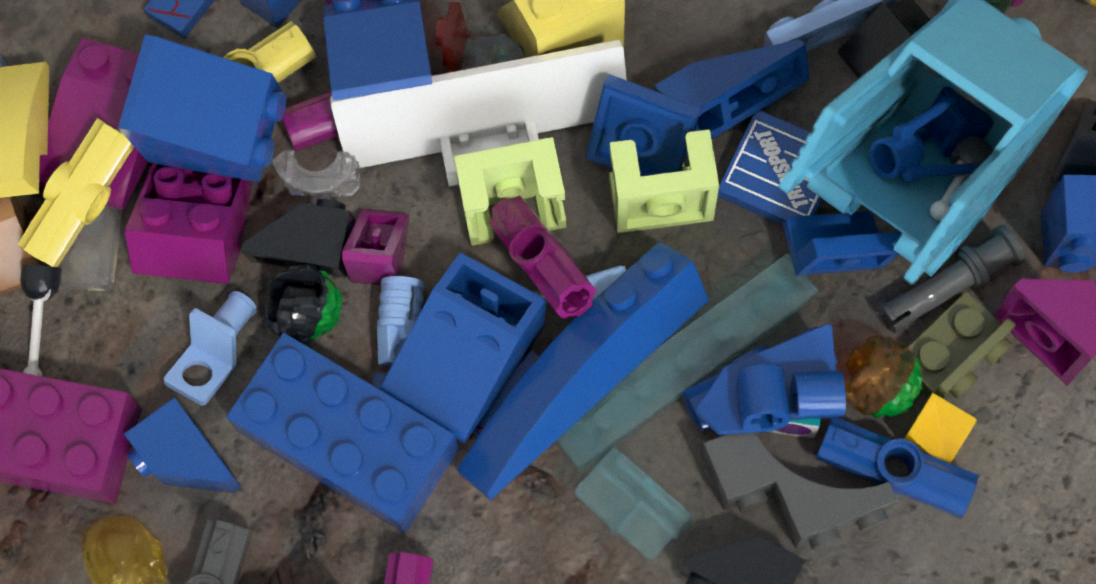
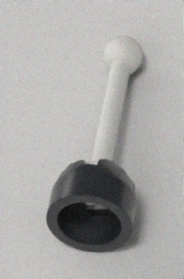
(40, 285)

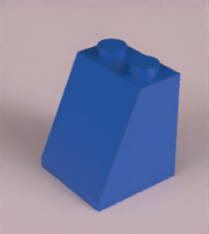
(201, 111)

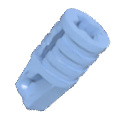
(399, 308)

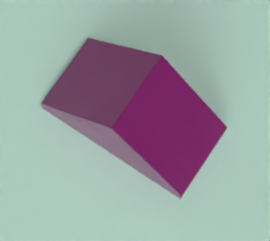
(376, 246)

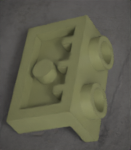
(958, 345)

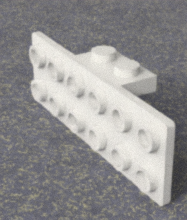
(478, 107)

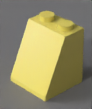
(562, 24)

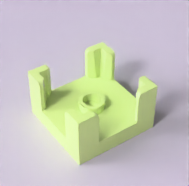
(510, 172)
(665, 197)

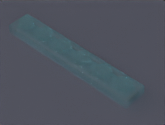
(688, 359)

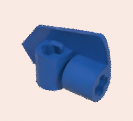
(777, 386)

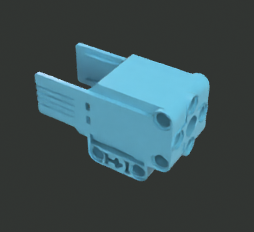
(982, 57)

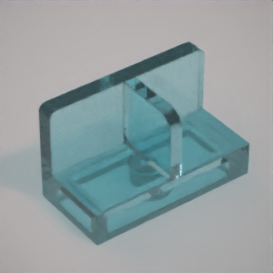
(633, 505)

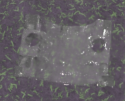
(337, 180)

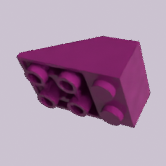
(188, 225)

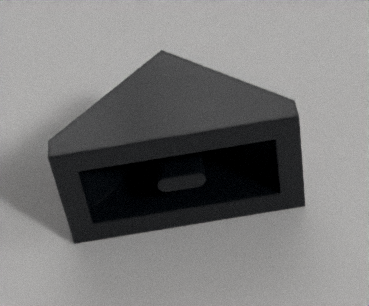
(881, 34)

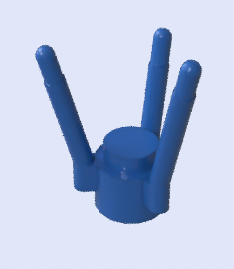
(904, 150)

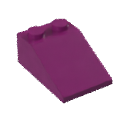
(90, 89)

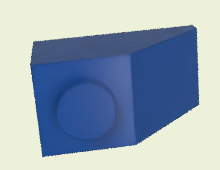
(178, 451)

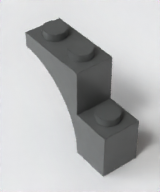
(812, 512)

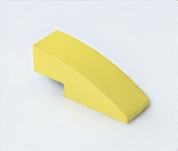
(23, 126)

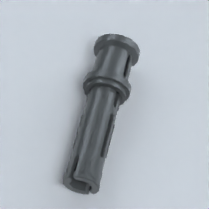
(970, 268)

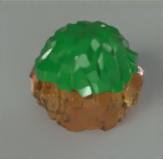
(883, 377)

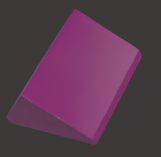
(1054, 322)

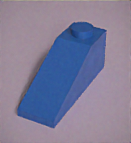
(738, 83)

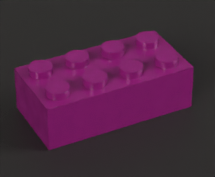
(64, 435)

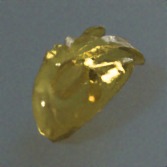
(122, 553)

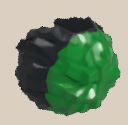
(302, 303)

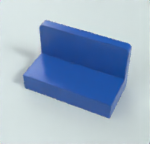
(837, 243)

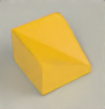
(940, 429)

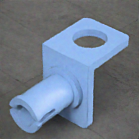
(212, 346)

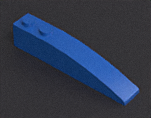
(585, 364)

